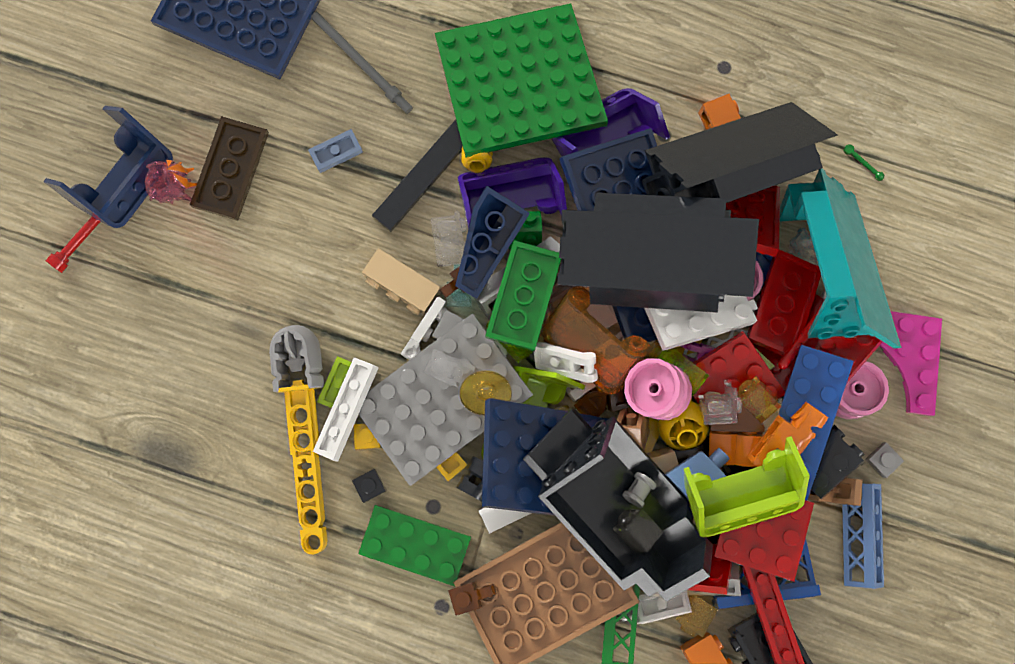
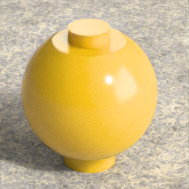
(684, 431)

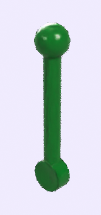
(849, 149)

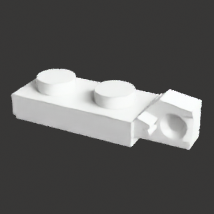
(424, 331)
(656, 608)

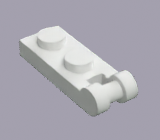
(566, 362)

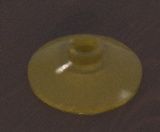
(473, 395)

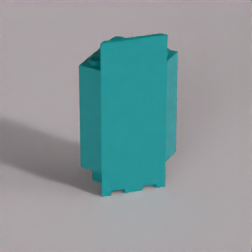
(845, 259)

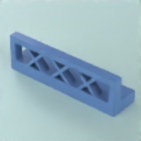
(871, 540)

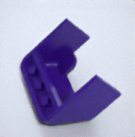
(626, 114)
(523, 182)

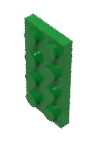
(523, 296)
(414, 545)

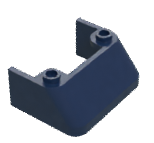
(124, 185)

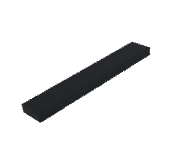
(419, 178)

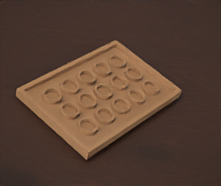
(544, 597)

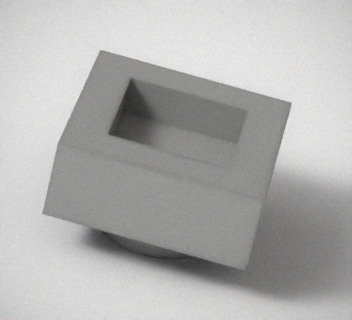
(884, 460)

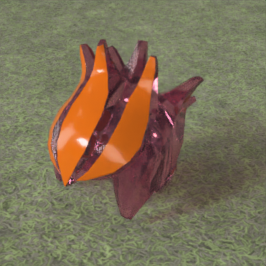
(168, 181)

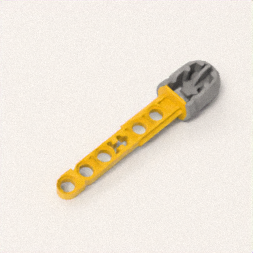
(301, 343)

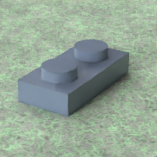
(335, 151)

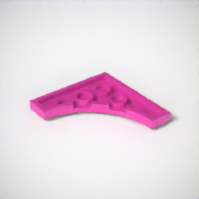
(917, 359)

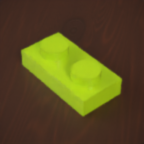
(334, 382)

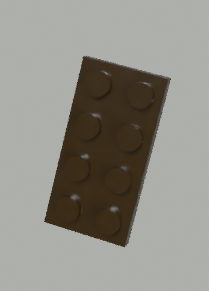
(229, 168)

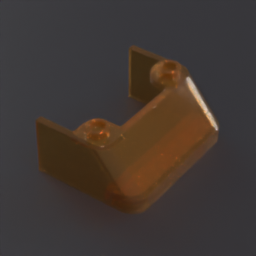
(577, 330)

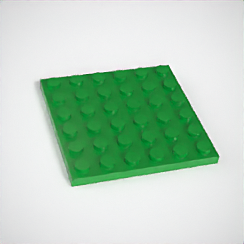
(520, 80)

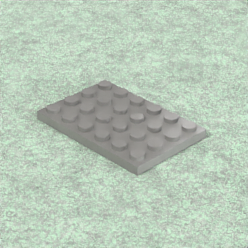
(422, 417)

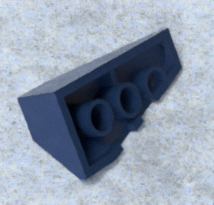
(490, 234)

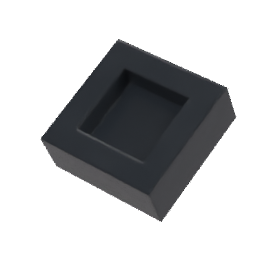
(369, 485)

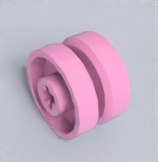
(658, 389)
(864, 393)

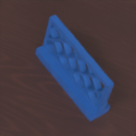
(788, 591)

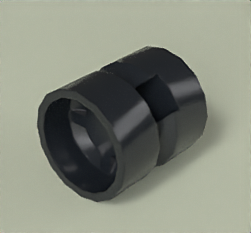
(467, 481)

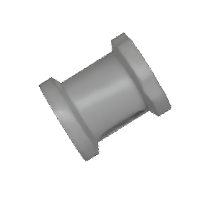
(639, 490)

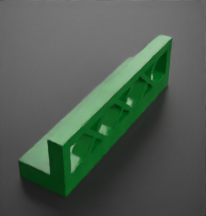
(610, 632)

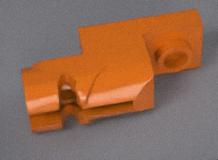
(780, 429)

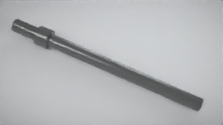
(391, 92)

